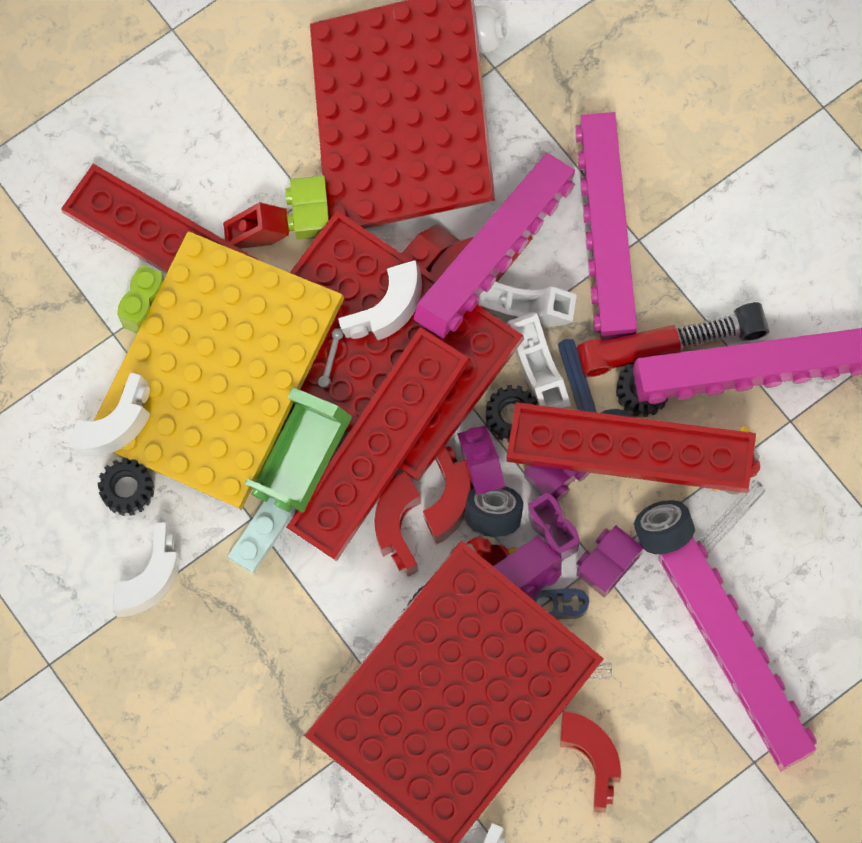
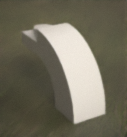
(551, 304)
(394, 308)
(537, 363)
(119, 427)
(154, 582)

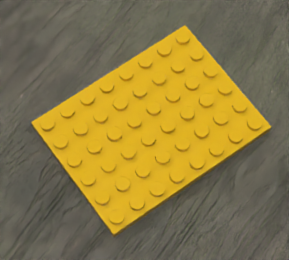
(219, 366)

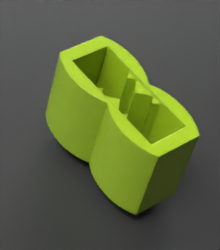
(308, 205)
(136, 303)

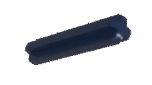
(576, 379)

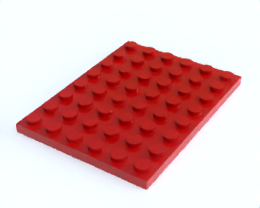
(401, 111)
(356, 266)
(454, 696)

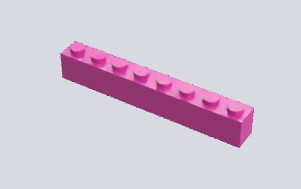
(607, 226)
(494, 246)
(748, 366)
(738, 655)

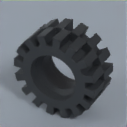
(629, 399)
(498, 402)
(113, 475)

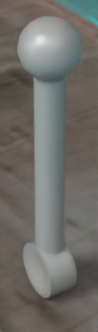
(324, 381)

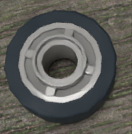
(494, 512)
(664, 527)

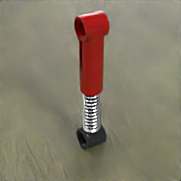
(602, 355)

